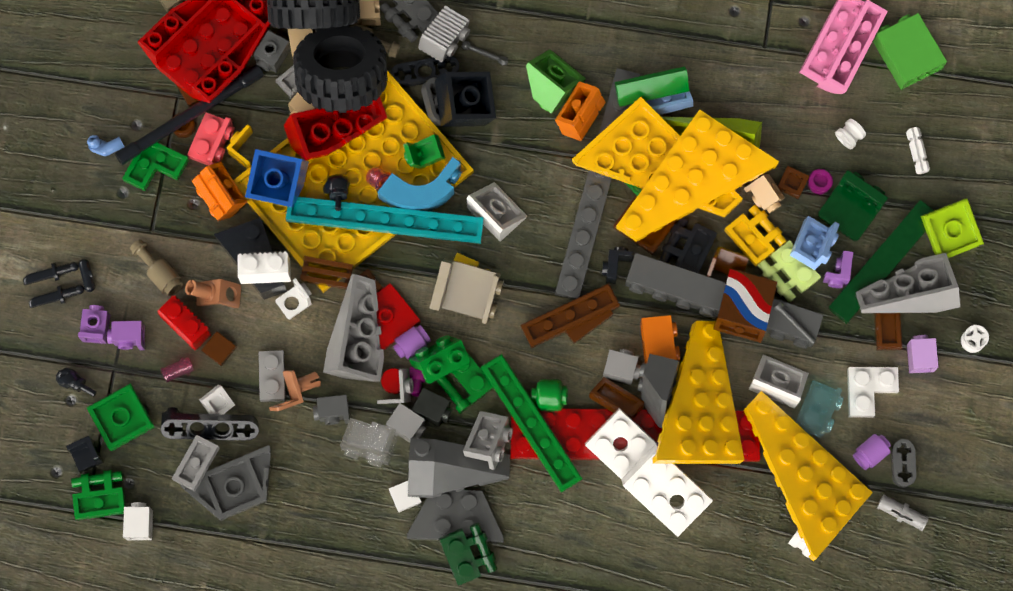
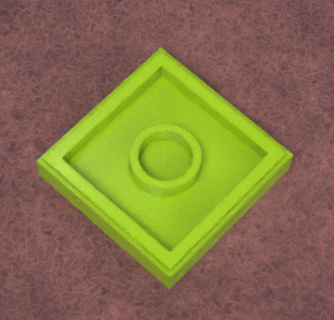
(952, 229)

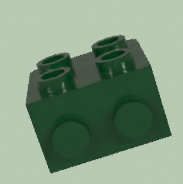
(853, 205)

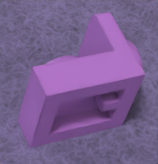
(843, 266)

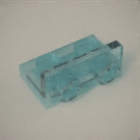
(818, 409)

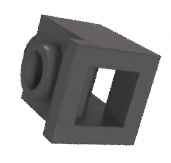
(332, 410)

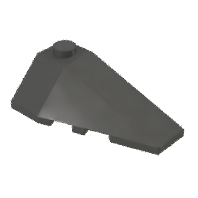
(442, 467)

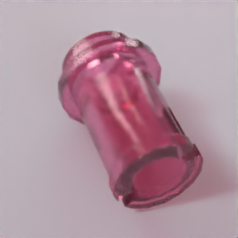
(177, 369)

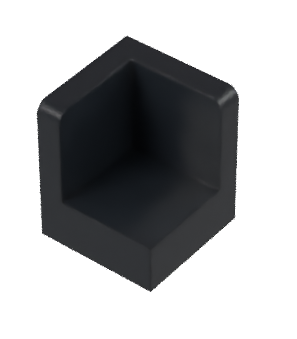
(85, 454)

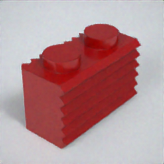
(184, 322)

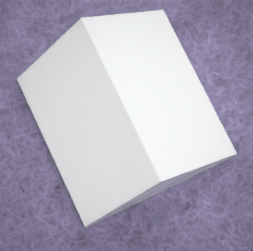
(497, 209)
(779, 381)

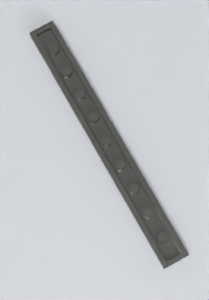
(589, 210)

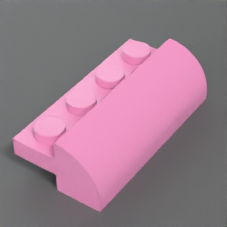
(843, 44)

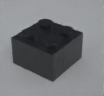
(465, 99)

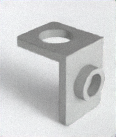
(406, 388)

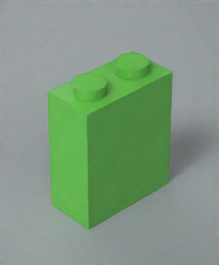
(909, 50)

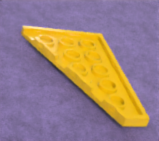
(635, 148)
(697, 169)
(702, 414)
(814, 483)

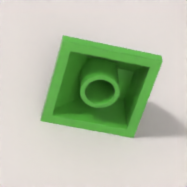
(551, 80)

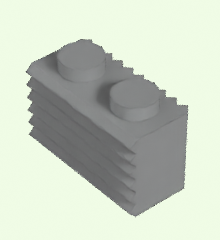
(444, 33)

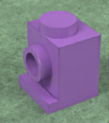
(98, 332)
(127, 334)

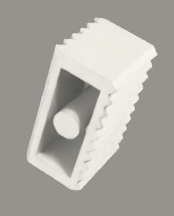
(264, 267)

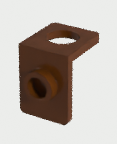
(726, 259)

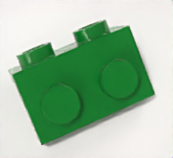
(440, 359)

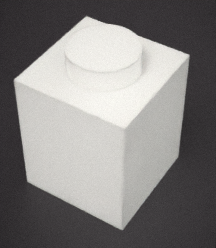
(138, 522)

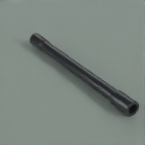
(135, 148)

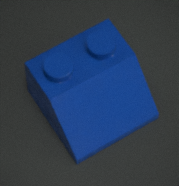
(276, 178)

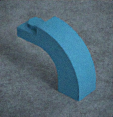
(425, 197)

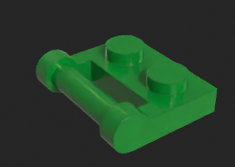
(473, 382)

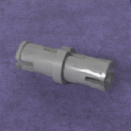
(902, 512)

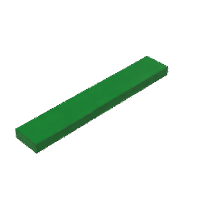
(531, 423)

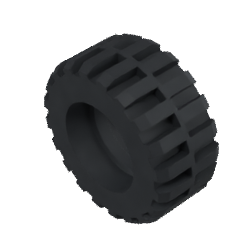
(312, 13)
(340, 88)

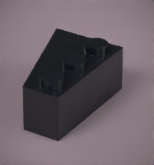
(250, 239)

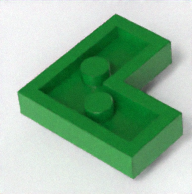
(154, 159)

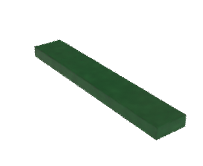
(882, 261)

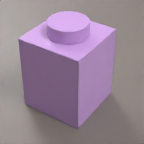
(922, 354)

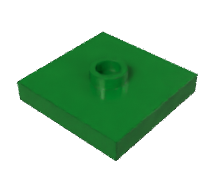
(120, 417)

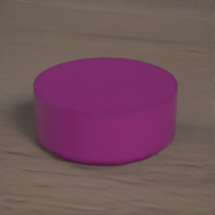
(820, 181)

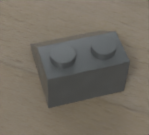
(657, 384)

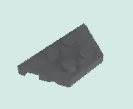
(235, 485)
(452, 512)

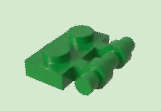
(101, 502)

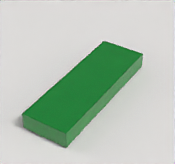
(652, 86)

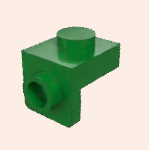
(424, 152)

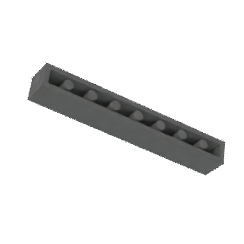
(705, 294)

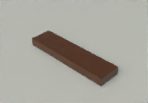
(570, 315)

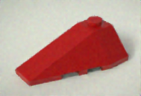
(321, 132)

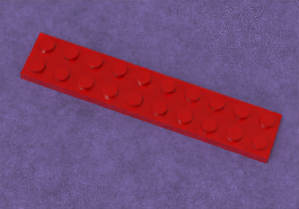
(576, 426)

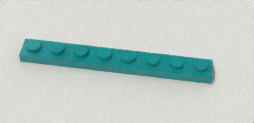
(386, 220)

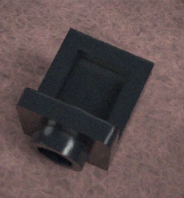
(610, 267)

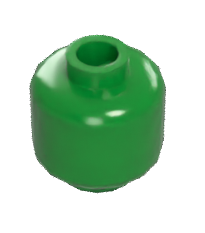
(550, 395)

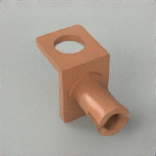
(213, 292)
(296, 387)

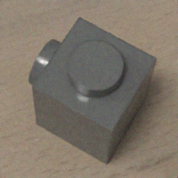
(271, 52)

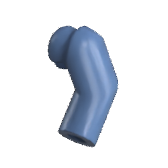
(102, 147)

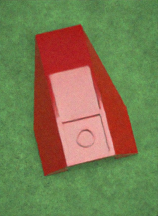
(206, 43)

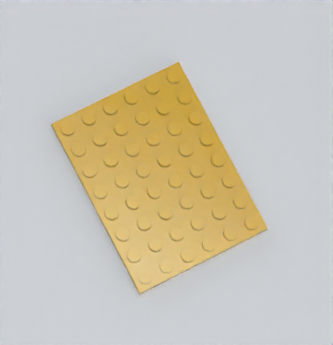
(377, 147)

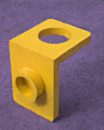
(236, 142)

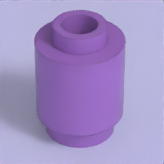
(411, 341)
(872, 451)

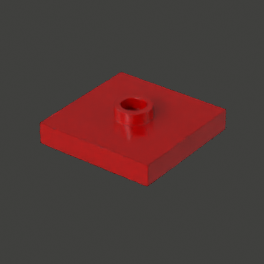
(393, 316)

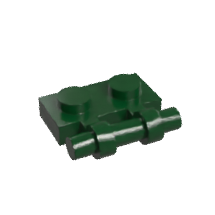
(460, 556)

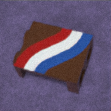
(745, 305)

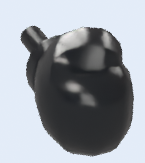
(337, 187)
(70, 378)

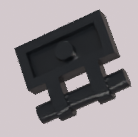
(695, 250)

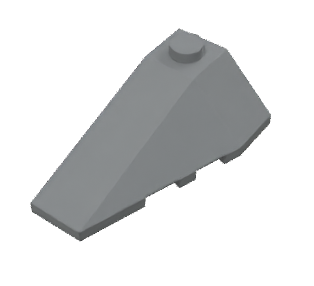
(920, 289)
(355, 340)

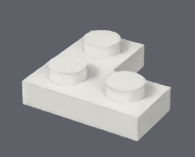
(864, 383)

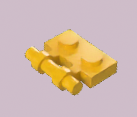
(749, 238)

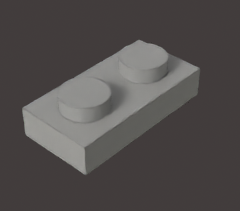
(271, 376)
(195, 463)

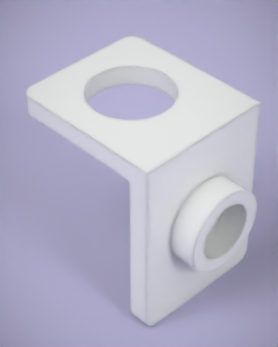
(300, 292)

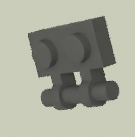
(418, 11)

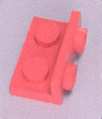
(210, 139)

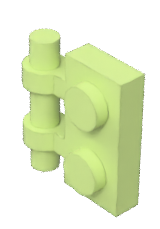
(798, 273)

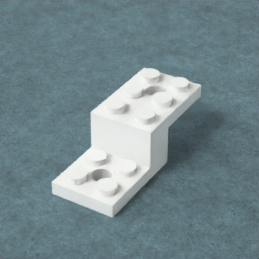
(644, 480)

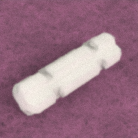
(918, 150)

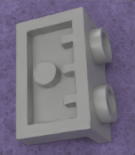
(488, 438)

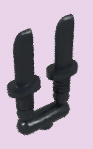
(54, 272)

